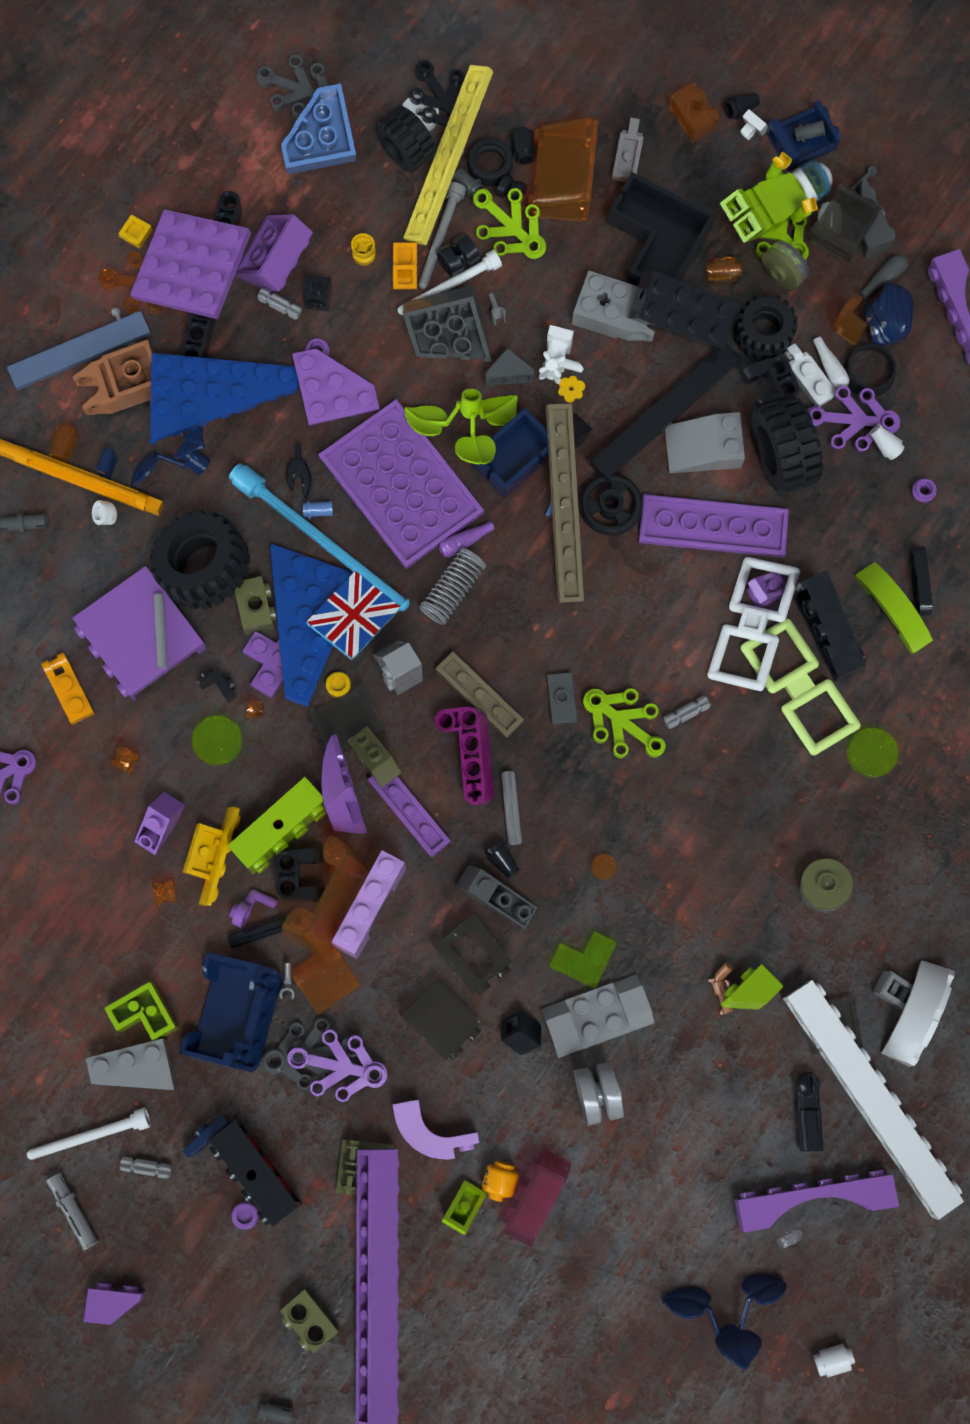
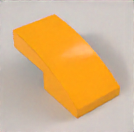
(404, 266)

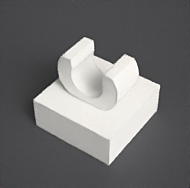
(753, 125)

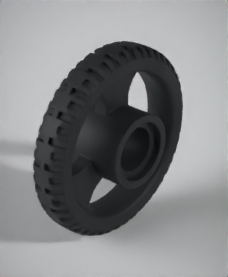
(624, 520)

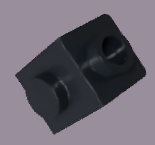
(225, 685)

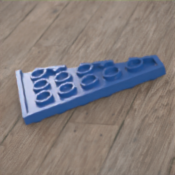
(200, 390)
(299, 591)

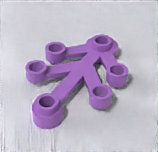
(857, 418)
(16, 770)
(342, 1066)

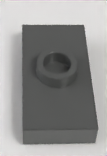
(561, 698)

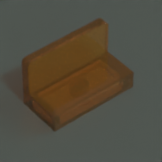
(848, 324)

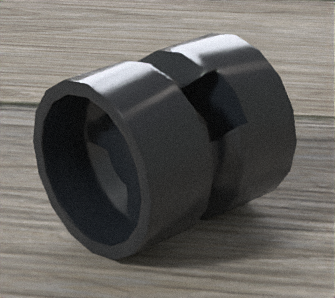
(459, 254)

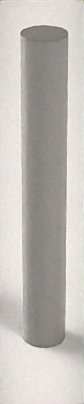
(160, 631)

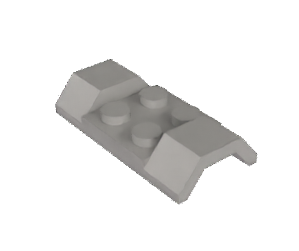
(598, 1015)

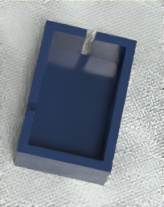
(519, 451)

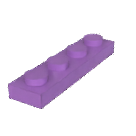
(412, 815)

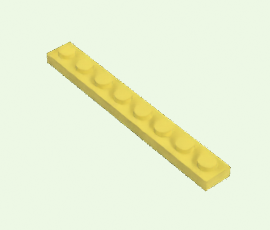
(448, 154)

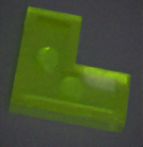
(587, 966)

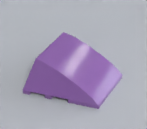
(339, 792)

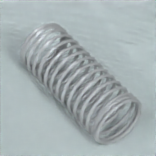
(475, 562)

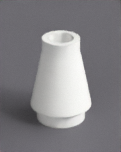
(888, 443)

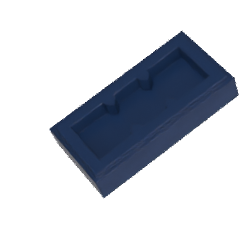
(204, 1134)

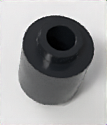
(523, 145)

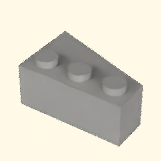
(399, 666)
(136, 1066)

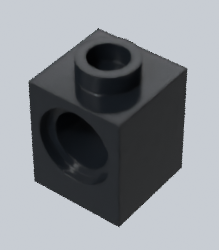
(317, 292)

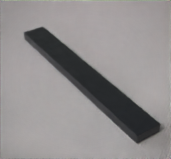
(665, 412)

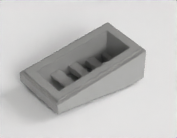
(886, 990)

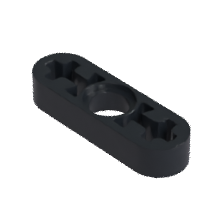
(920, 580)

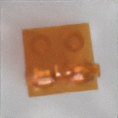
(325, 980)

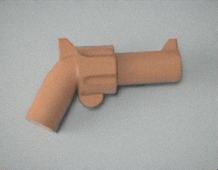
(720, 985)

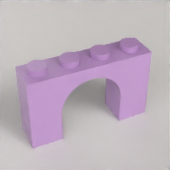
(357, 924)

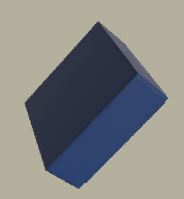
(107, 463)

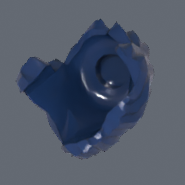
(890, 315)

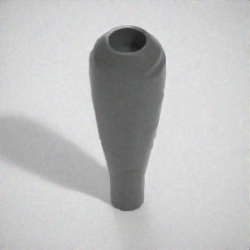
(890, 270)

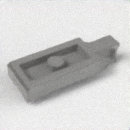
(628, 152)

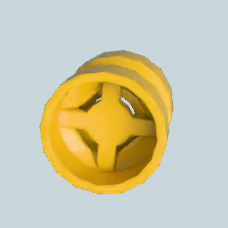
(365, 244)

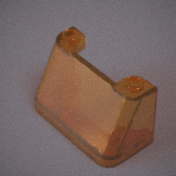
(564, 168)
(318, 929)

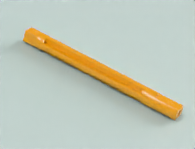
(81, 478)

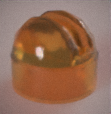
(254, 709)

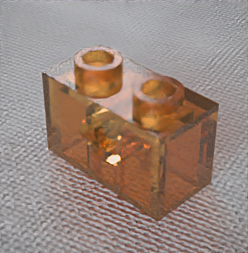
(693, 112)

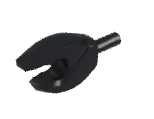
(299, 469)

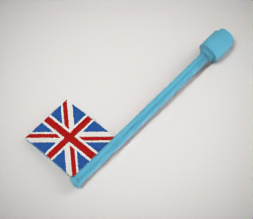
(359, 605)

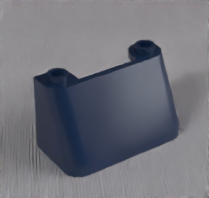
(234, 1013)

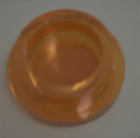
(603, 867)

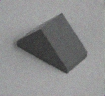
(509, 370)

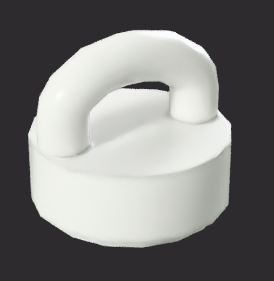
(104, 513)

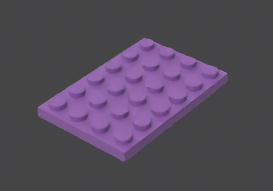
(401, 484)

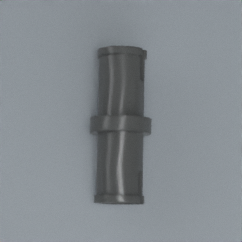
(24, 522)

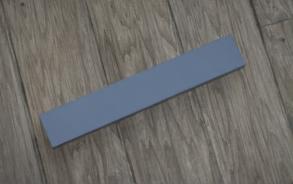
(78, 350)

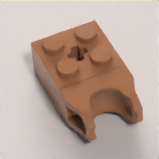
(121, 379)

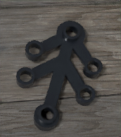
(443, 101)

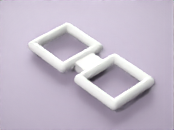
(753, 623)

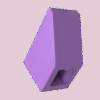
(159, 822)
(107, 1304)

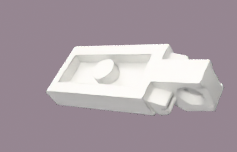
(810, 376)

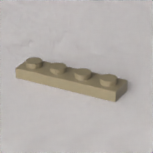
(479, 694)

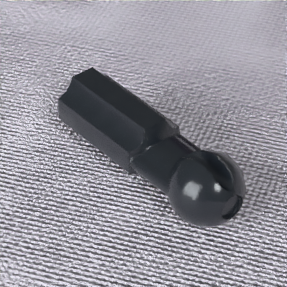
(809, 1112)

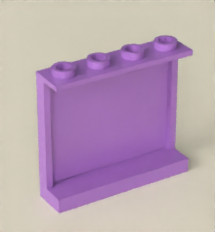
(125, 637)

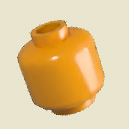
(500, 1180)

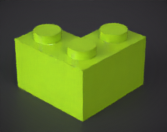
(146, 1006)

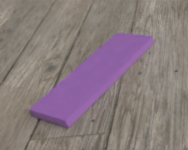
(714, 525)

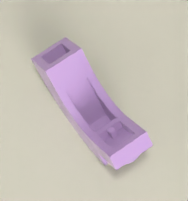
(420, 1138)

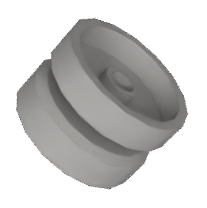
(603, 1093)

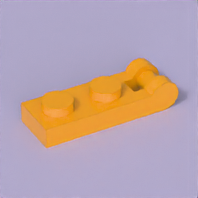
(68, 689)

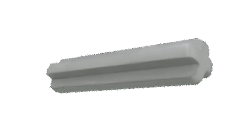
(511, 808)

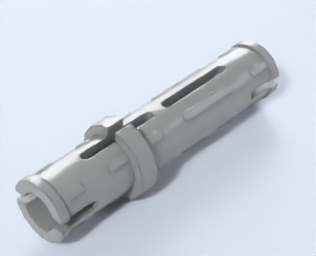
(71, 1210)

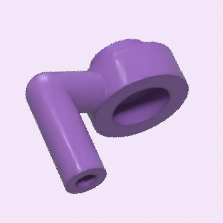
(242, 911)

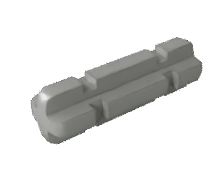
(279, 303)
(687, 712)
(145, 1167)

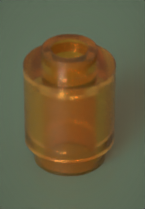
(723, 270)
(63, 443)

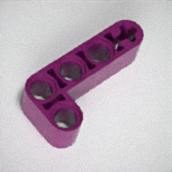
(469, 756)

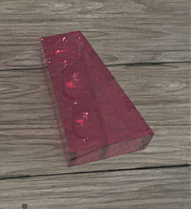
(536, 1197)

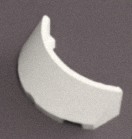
(920, 1014)

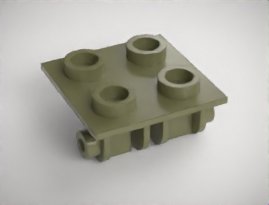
(348, 1164)

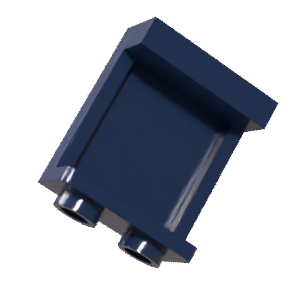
(784, 139)

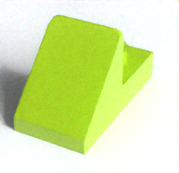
(464, 1207)

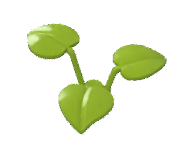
(473, 449)

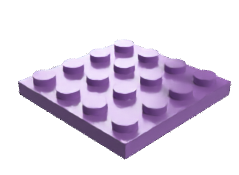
(190, 263)

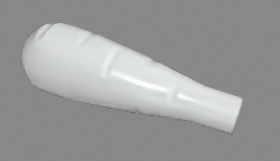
(832, 366)

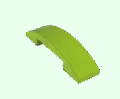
(896, 606)

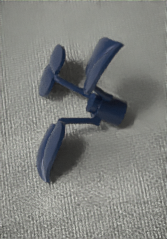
(187, 451)
(732, 1341)

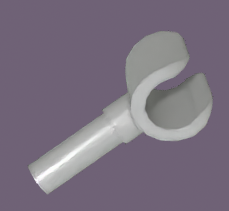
(496, 312)
(287, 984)

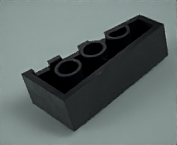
(829, 626)

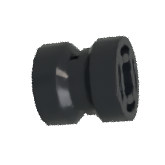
(508, 183)

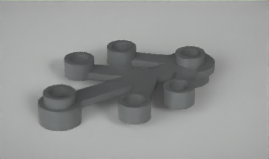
(300, 90)
(308, 1044)

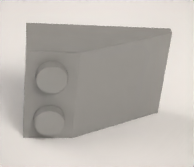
(705, 444)

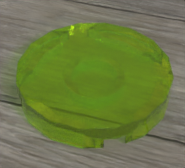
(217, 740)
(872, 752)

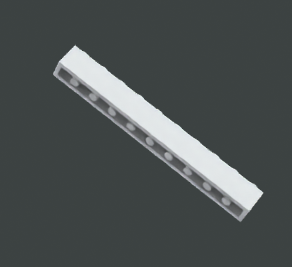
(873, 1100)

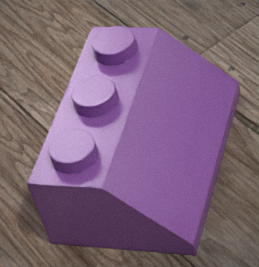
(274, 252)

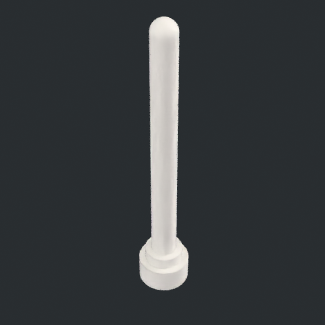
(489, 262)
(137, 1120)

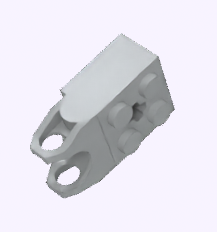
(613, 317)

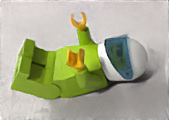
(778, 197)

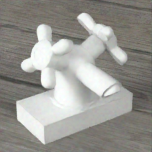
(558, 345)

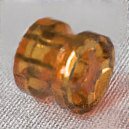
(125, 760)
(164, 892)

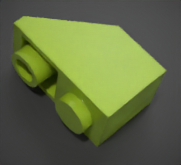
(754, 991)

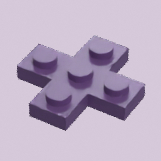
(268, 655)

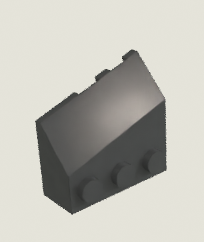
(448, 325)

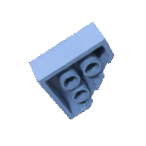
(320, 134)

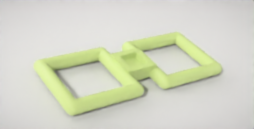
(803, 689)

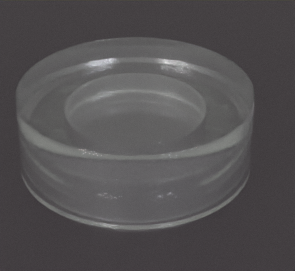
(789, 1238)

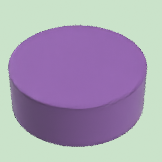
(245, 1215)

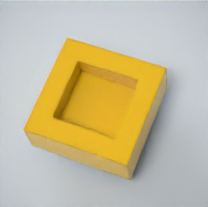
(135, 231)

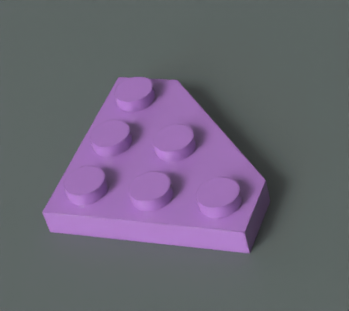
(331, 389)

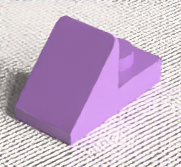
(766, 589)

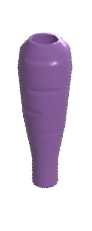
(454, 543)

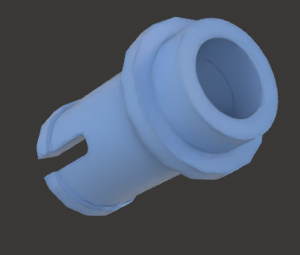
(316, 509)

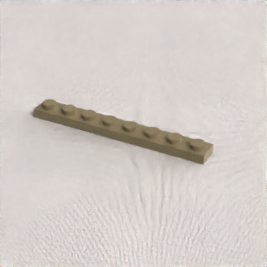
(564, 503)

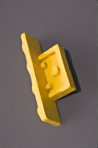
(209, 852)

